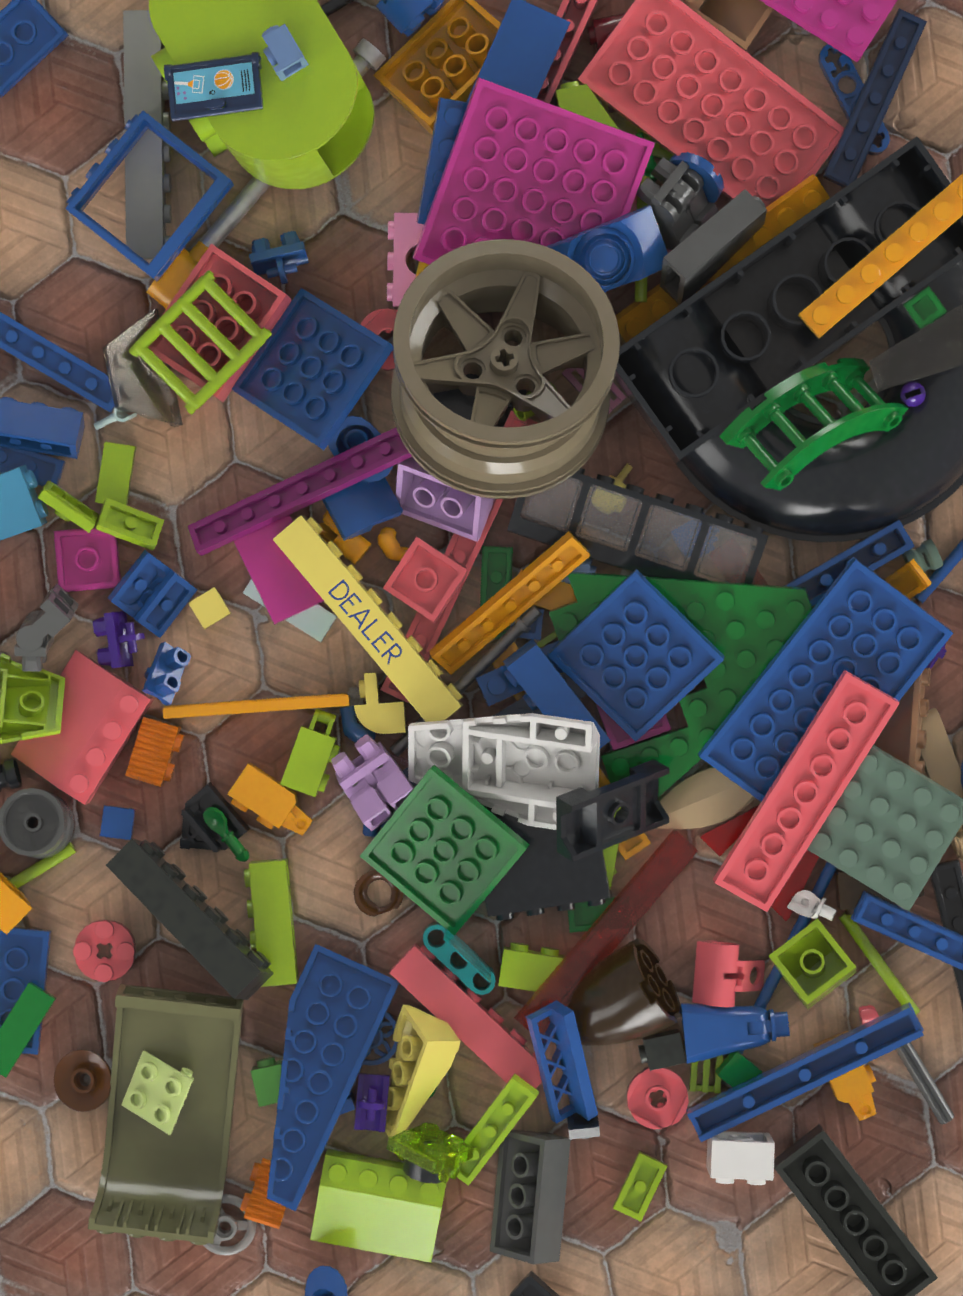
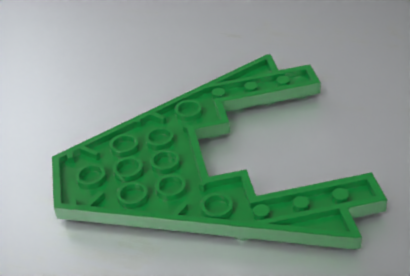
(739, 619)

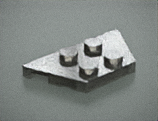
(134, 382)

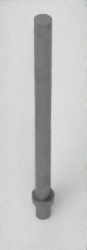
(521, 625)

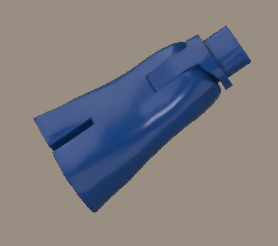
(725, 1030)

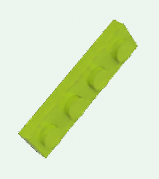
(496, 1125)

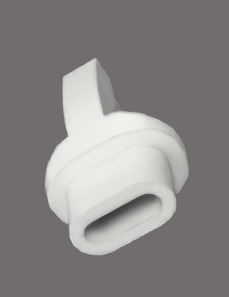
(811, 906)

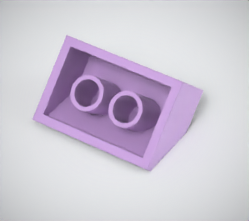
(439, 504)

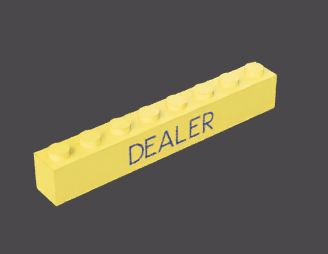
(367, 621)

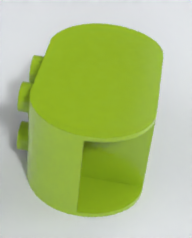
(308, 122)

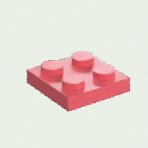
(425, 579)

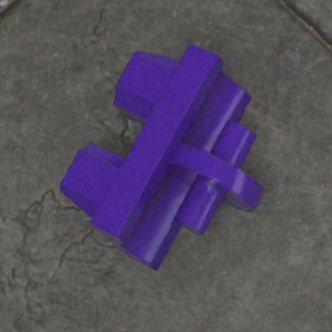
(120, 639)
(372, 1102)

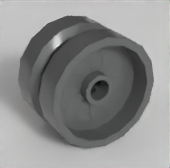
(53, 828)

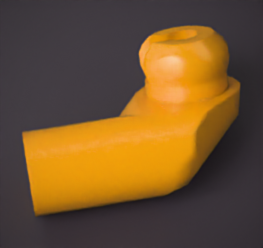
(390, 545)

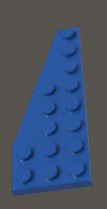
(326, 1043)

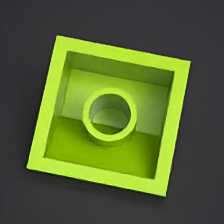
(812, 963)

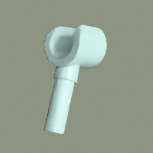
(117, 415)

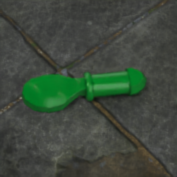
(218, 823)

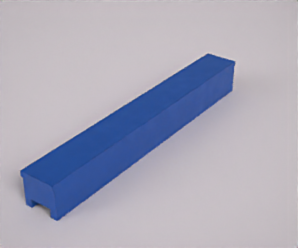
(805, 1072)

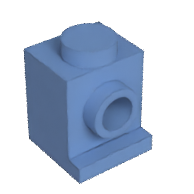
(283, 51)

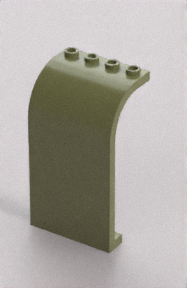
(155, 1179)

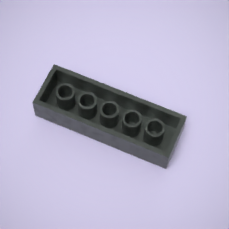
(190, 919)
(852, 1217)

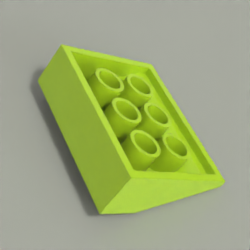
(376, 1207)

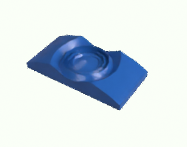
(618, 249)

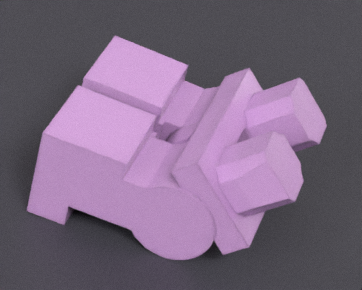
(371, 783)

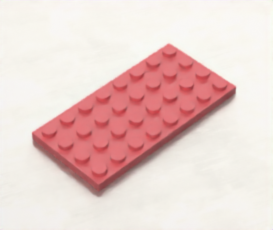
(710, 99)

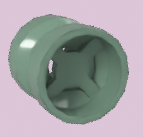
(925, 555)

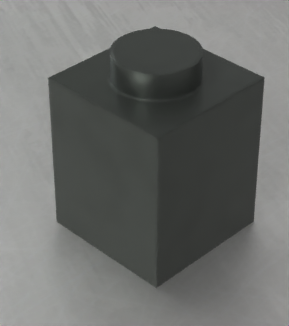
(662, 1050)

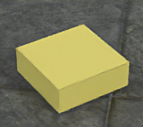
(209, 608)

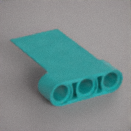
(474, 964)

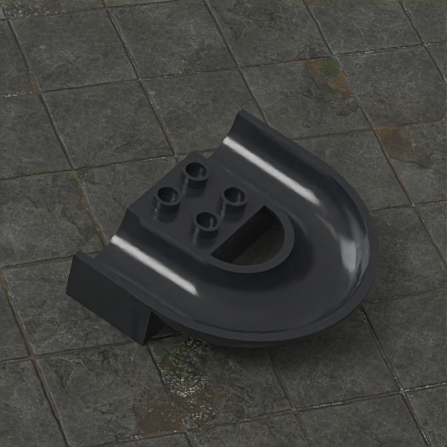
(745, 336)

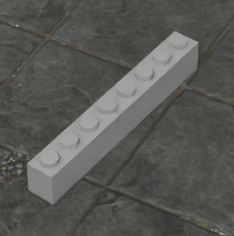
(145, 164)

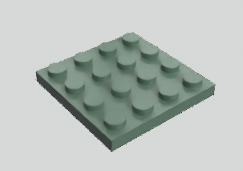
(890, 828)

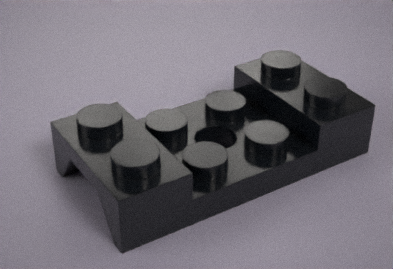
(587, 818)

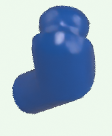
(351, 728)

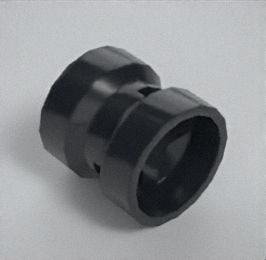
(10, 774)

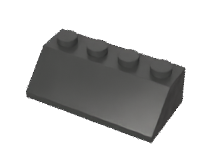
(530, 1196)

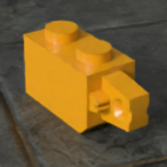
(269, 800)
(854, 1087)

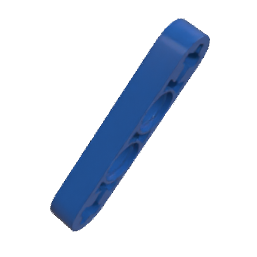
(848, 101)

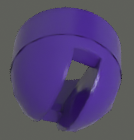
(915, 400)

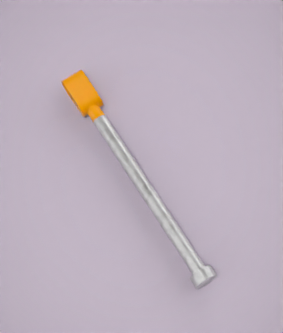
(172, 280)

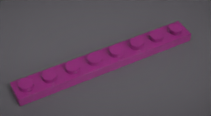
(298, 491)

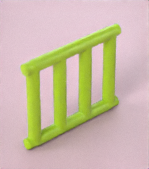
(164, 327)

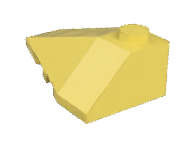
(421, 1061)

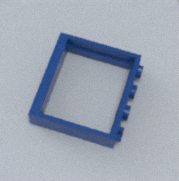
(116, 153)

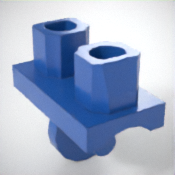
(278, 260)
(166, 672)

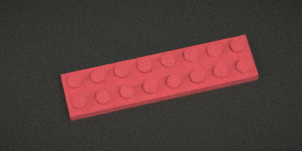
(806, 790)

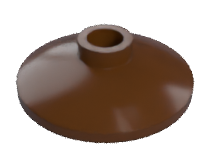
(70, 1080)

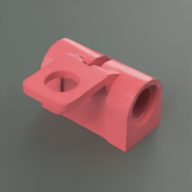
(721, 974)

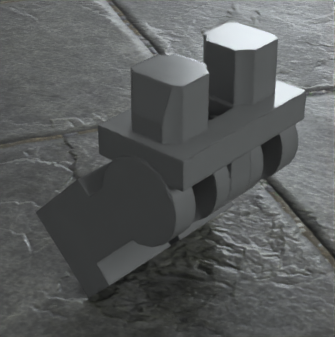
(680, 202)
(41, 626)

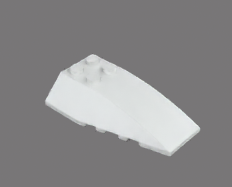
(510, 760)

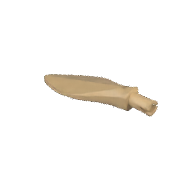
(703, 801)

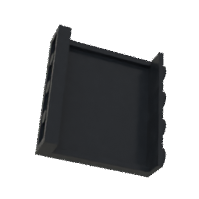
(545, 877)

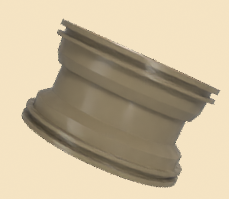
(526, 285)

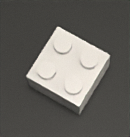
(741, 1156)

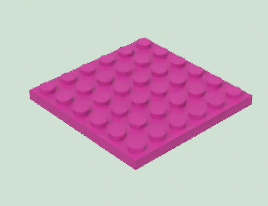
(529, 174)

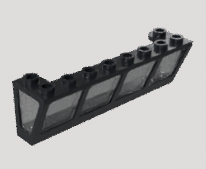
(641, 531)

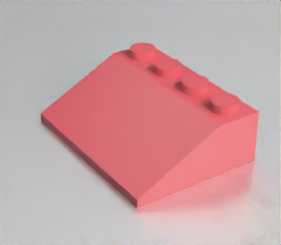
(253, 295)
(95, 727)

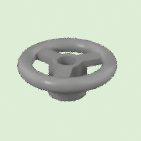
(225, 1235)

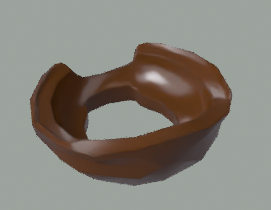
(365, 904)

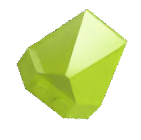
(29, 702)

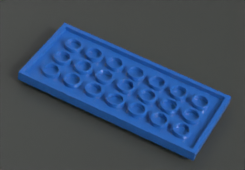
(855, 628)

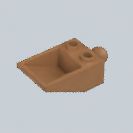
(734, 18)

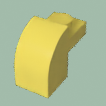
(377, 716)

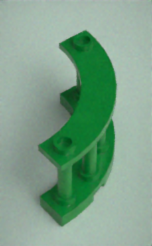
(802, 388)

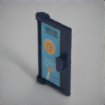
(211, 83)

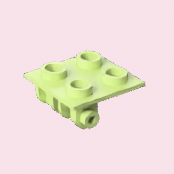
(157, 1092)

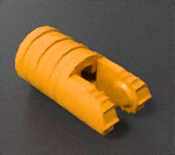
(352, 549)

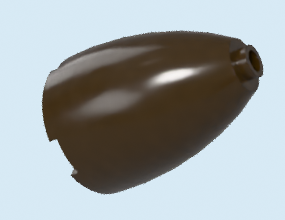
(625, 998)

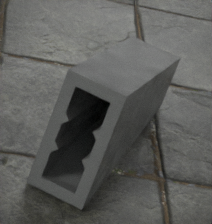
(711, 246)

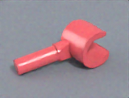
(867, 1013)

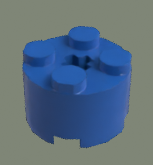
(408, 14)

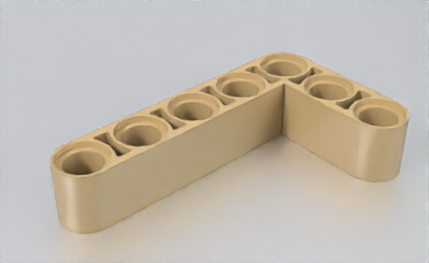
(942, 765)

